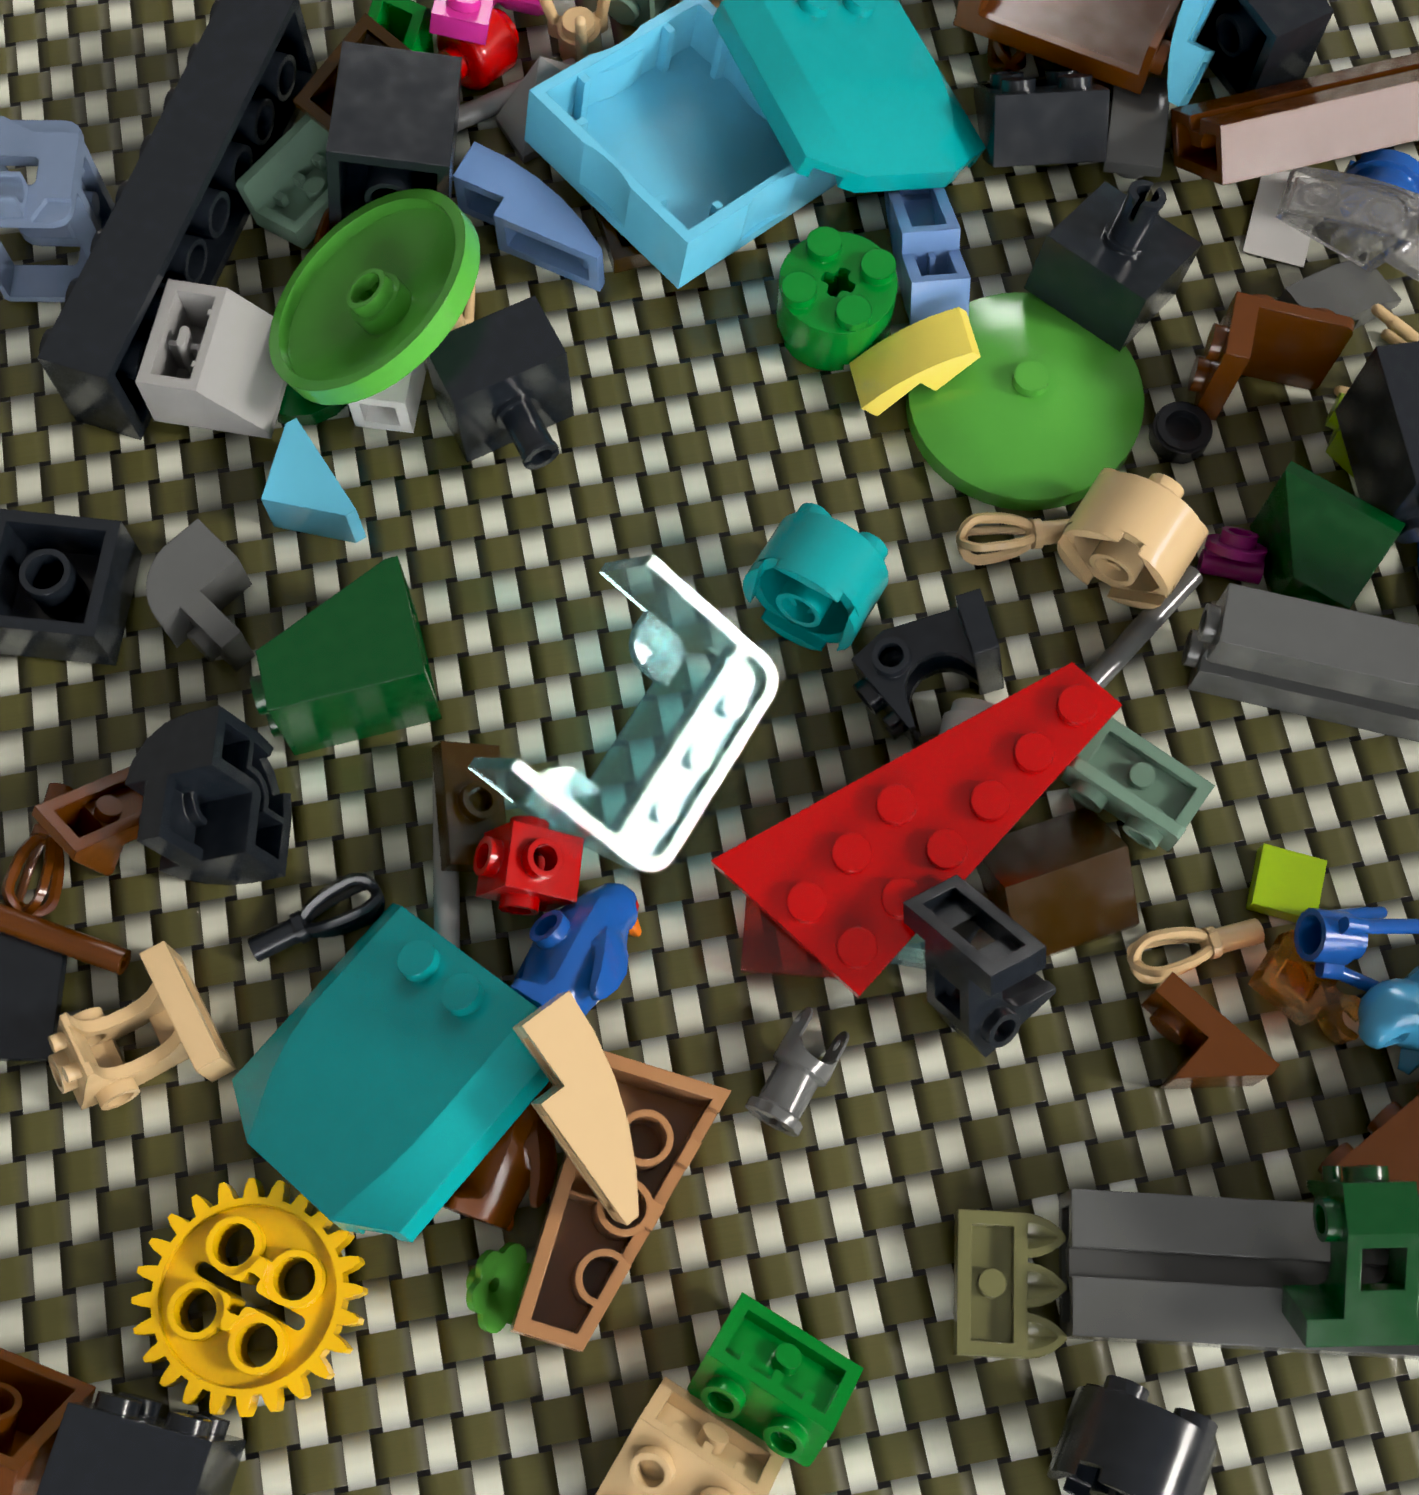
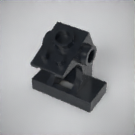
(907, 654)
(973, 990)

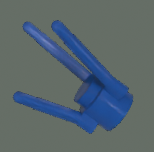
(1341, 936)

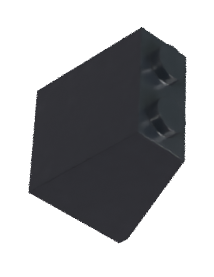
(391, 125)
(1382, 433)

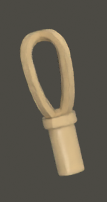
(1036, 534)
(1211, 940)

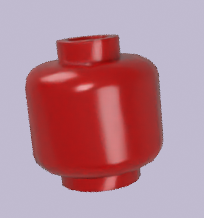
(485, 62)

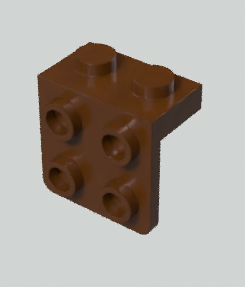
(1267, 343)

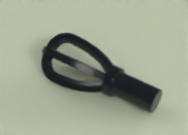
(299, 926)

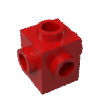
(528, 866)

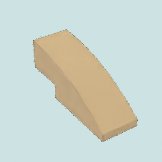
(584, 1103)

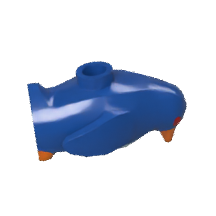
(580, 948)

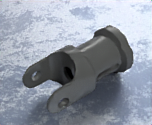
(794, 1078)

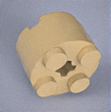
(1132, 537)

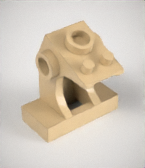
(87, 1050)

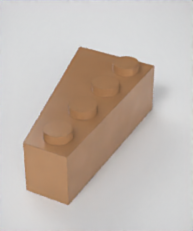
(580, 1247)

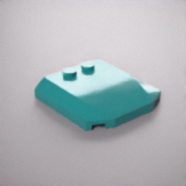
(850, 91)
(390, 1079)

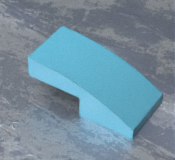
(1186, 57)

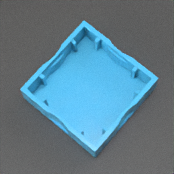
(669, 143)

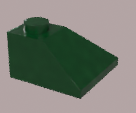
(1321, 539)

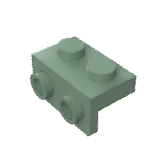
(289, 184)
(1136, 785)

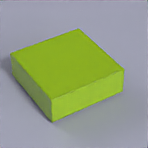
(1285, 883)

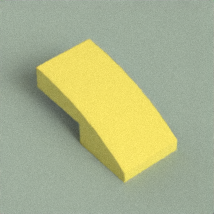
(920, 353)

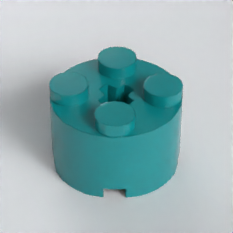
(817, 579)

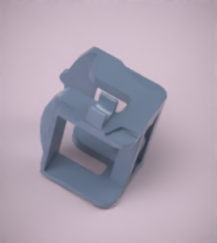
(57, 210)

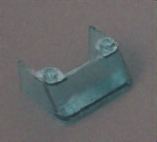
(676, 744)

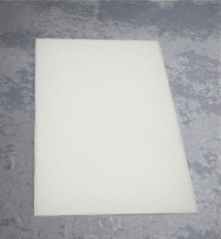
(1269, 235)

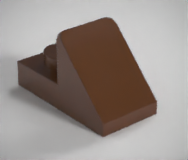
(94, 821)
(1219, 1050)

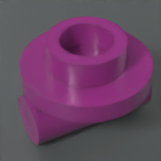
(1233, 555)

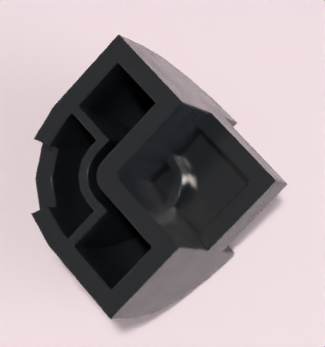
(212, 800)

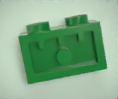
(775, 1381)

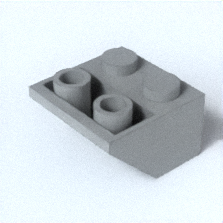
(211, 362)

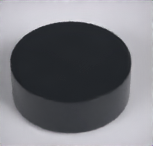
(1180, 432)

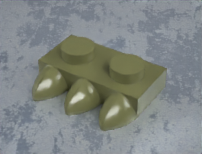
(999, 1285)

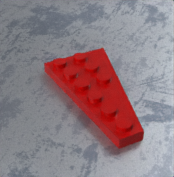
(934, 813)

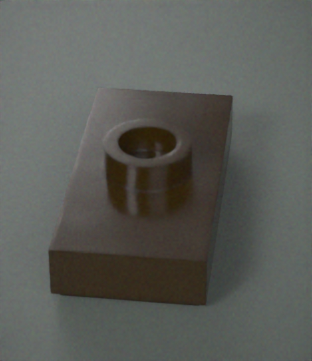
(463, 802)

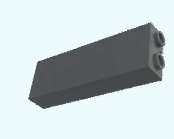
(1308, 660)
(1194, 1270)

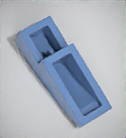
(527, 216)
(927, 252)

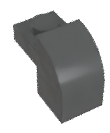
(190, 587)

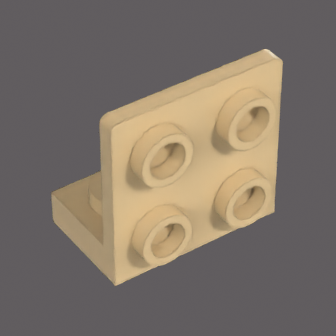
(689, 1451)

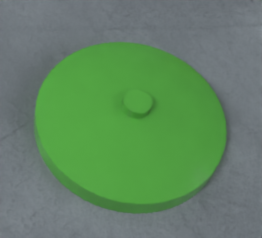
(374, 297)
(1031, 413)

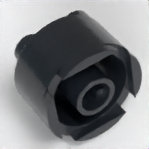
(1130, 1446)

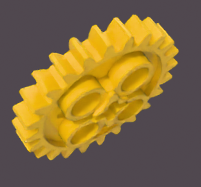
(218, 1355)

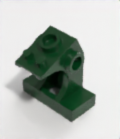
(1356, 1215)

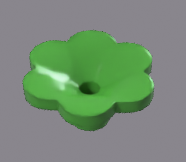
(497, 1286)

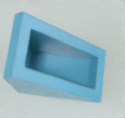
(305, 493)

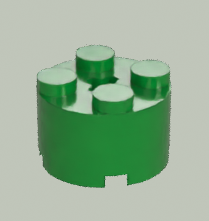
(835, 298)

